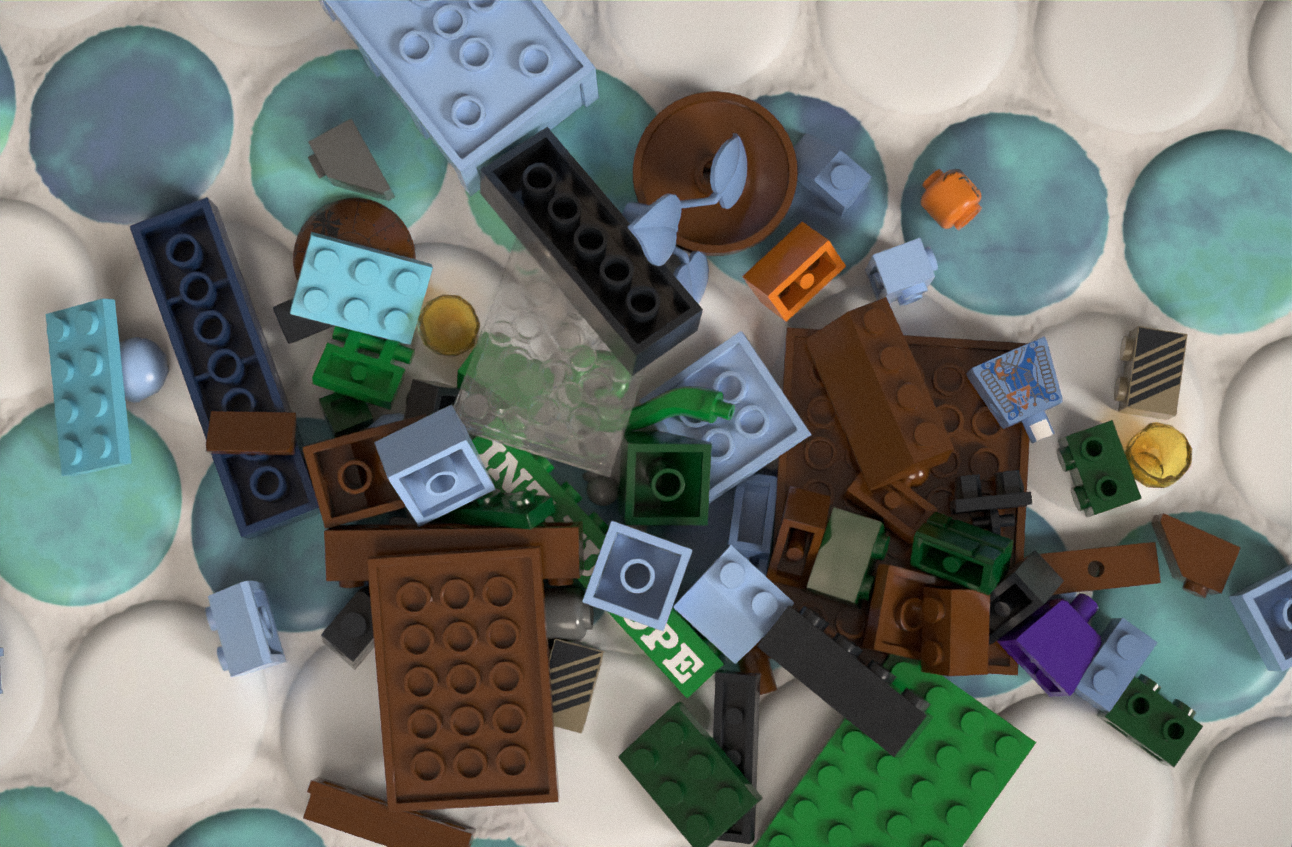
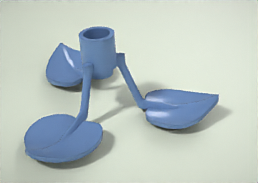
(657, 223)

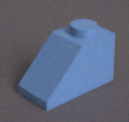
(829, 173)

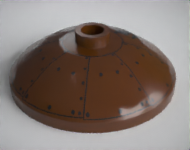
(357, 222)

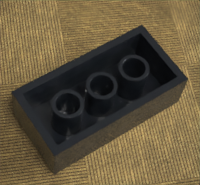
(845, 681)

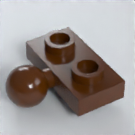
(894, 503)

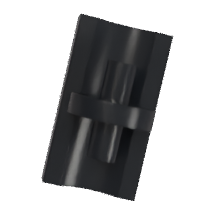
(1009, 495)

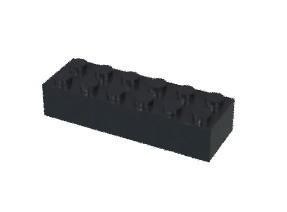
(589, 250)

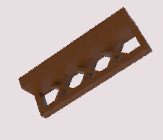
(369, 819)

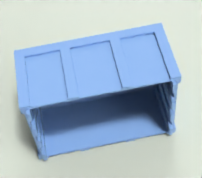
(472, 70)

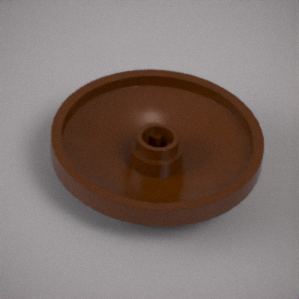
(678, 158)

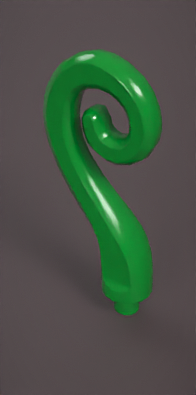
(688, 401)

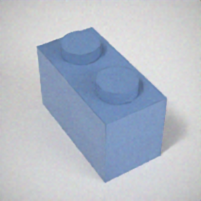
(1114, 664)

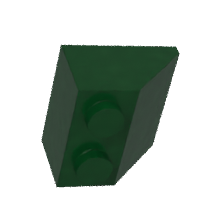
(664, 479)

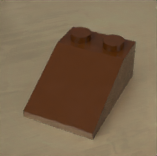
(351, 476)

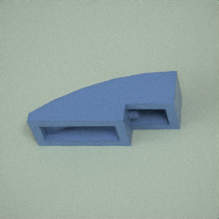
(753, 519)

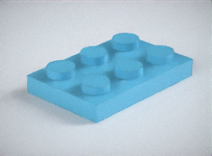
(360, 288)

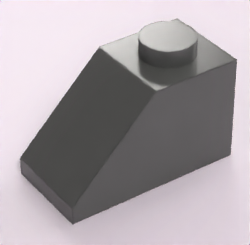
(348, 162)

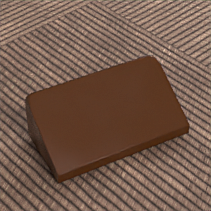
(251, 433)

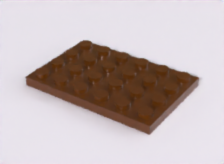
(463, 678)

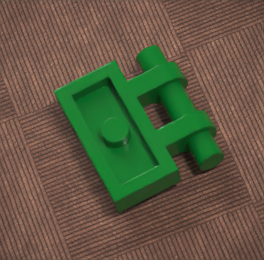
(361, 375)

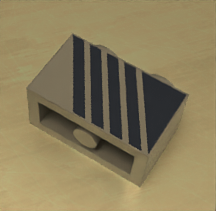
(1151, 372)
(573, 682)

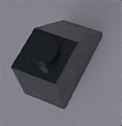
(1021, 593)

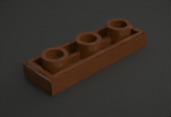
(1118, 567)

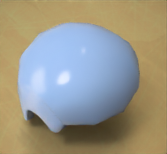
(142, 368)

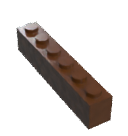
(352, 544)

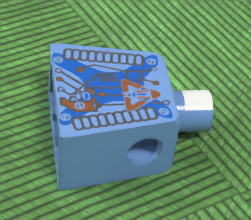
(1020, 388)

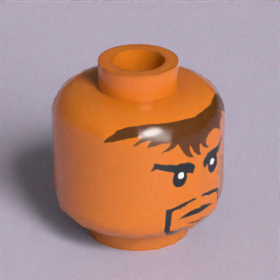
(951, 198)

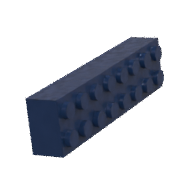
(223, 358)

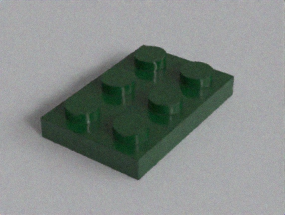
(690, 777)

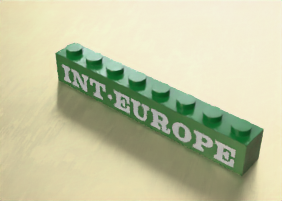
(677, 650)

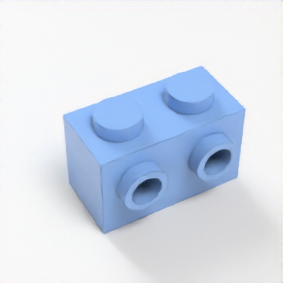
(902, 272)

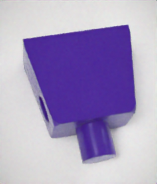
(1055, 644)

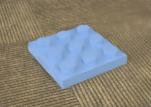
(762, 419)

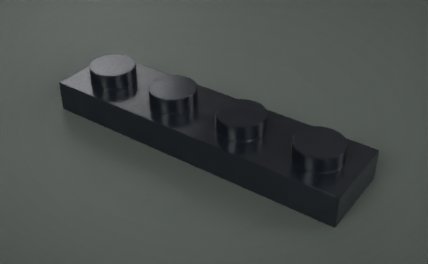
(737, 735)

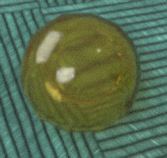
(448, 325)
(1158, 455)

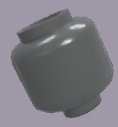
(567, 614)

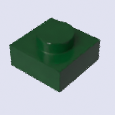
(345, 413)

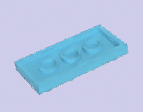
(88, 388)

